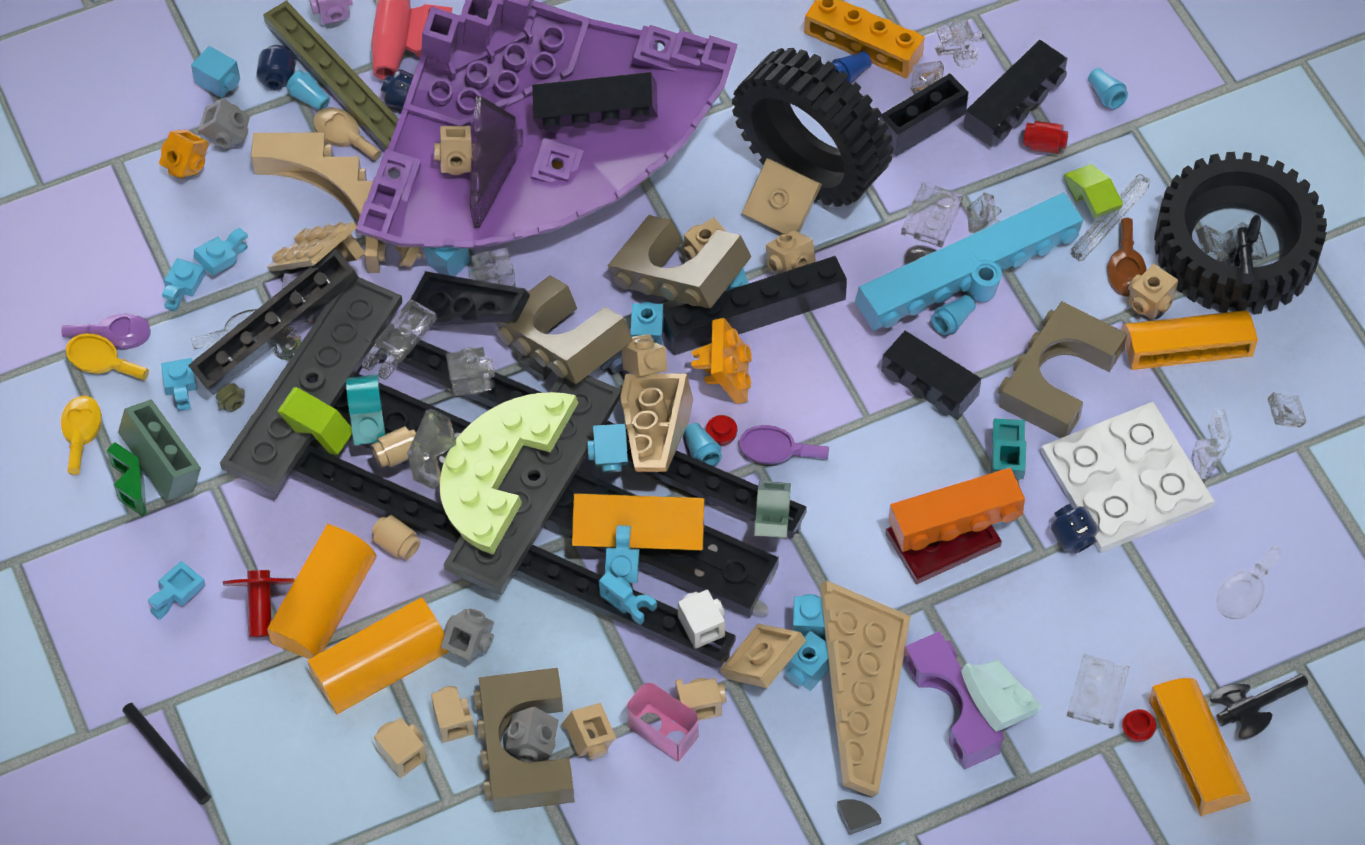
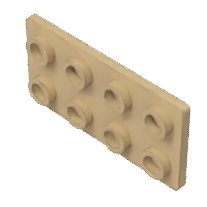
(316, 243)

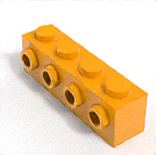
(858, 30)

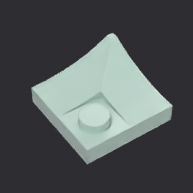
(999, 694)

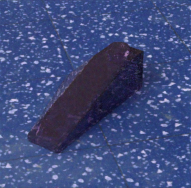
(493, 155)

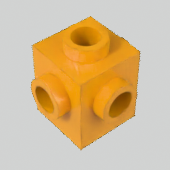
(183, 153)

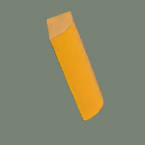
(1190, 339)
(653, 521)
(321, 592)
(378, 655)
(1197, 745)

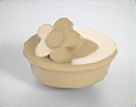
(408, 255)

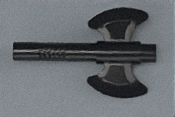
(1242, 253)
(1247, 709)

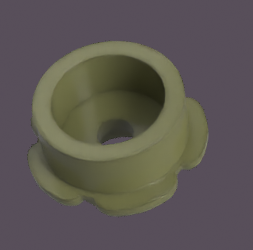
(230, 397)

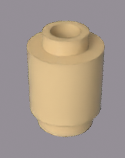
(393, 447)
(396, 537)

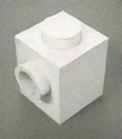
(701, 618)

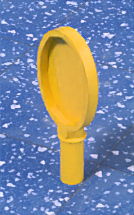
(98, 355)
(79, 426)

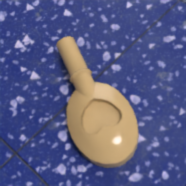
(343, 131)

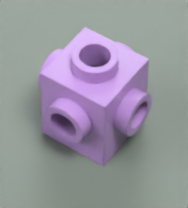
(331, 10)

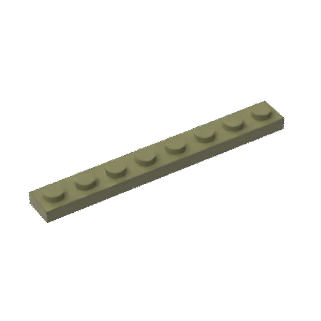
(333, 72)

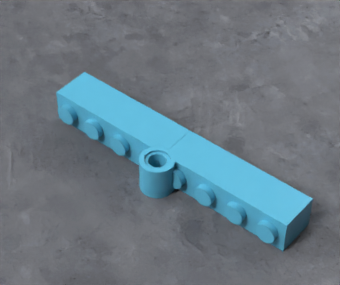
(970, 263)

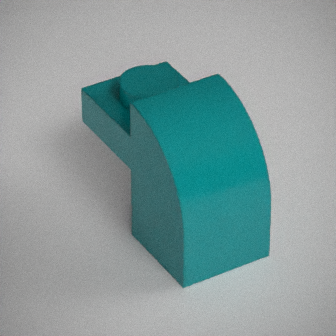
(365, 408)
(1008, 446)

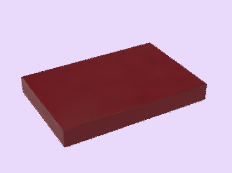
(945, 555)

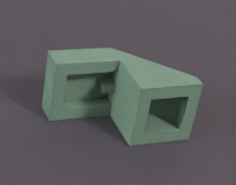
(772, 509)

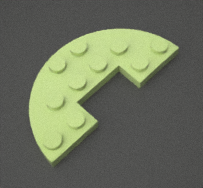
(484, 457)

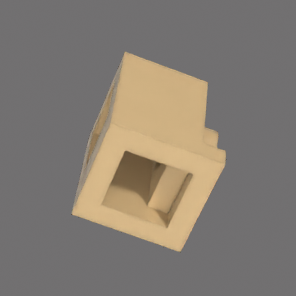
(644, 356)
(702, 696)
(452, 714)
(589, 731)

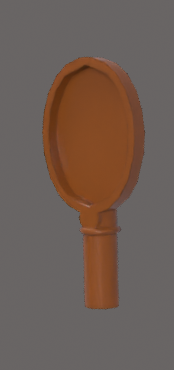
(1125, 262)

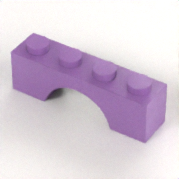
(935, 666)

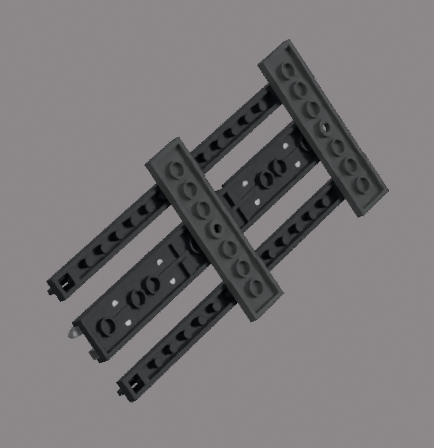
(544, 480)

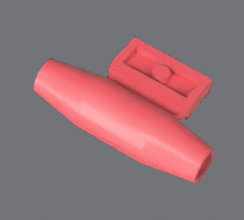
(394, 31)

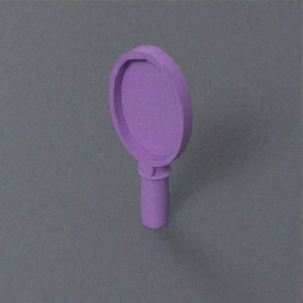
(122, 330)
(774, 445)

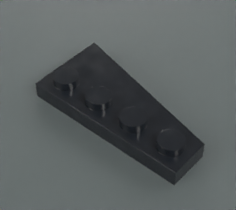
(469, 300)

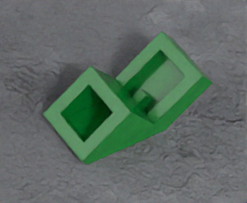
(130, 486)

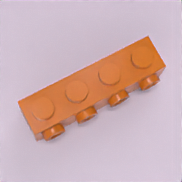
(956, 510)

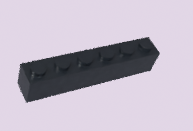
(758, 304)
(273, 321)

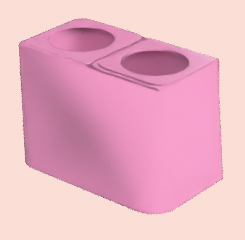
(655, 700)

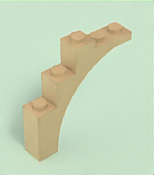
(310, 160)

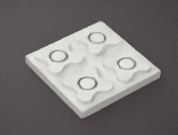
(1128, 475)

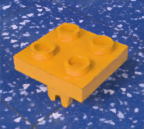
(726, 361)

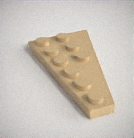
(865, 669)

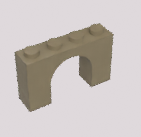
(695, 282)
(1064, 333)
(569, 353)
(512, 781)

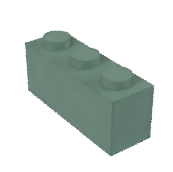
(159, 450)

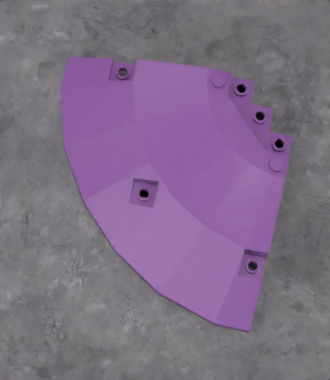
(499, 54)

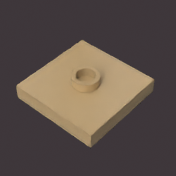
(781, 197)
(762, 655)

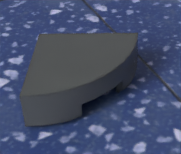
(857, 815)

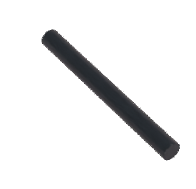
(166, 753)

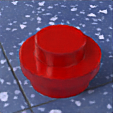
(722, 429)
(1139, 725)

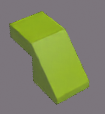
(1095, 189)
(311, 415)

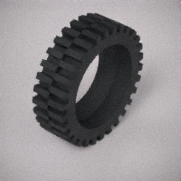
(777, 134)
(1250, 187)

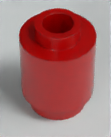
(1045, 137)

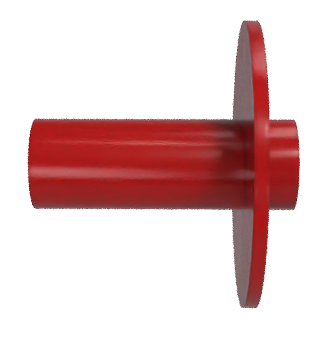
(259, 599)

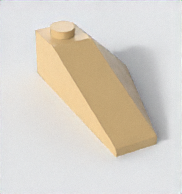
(655, 417)

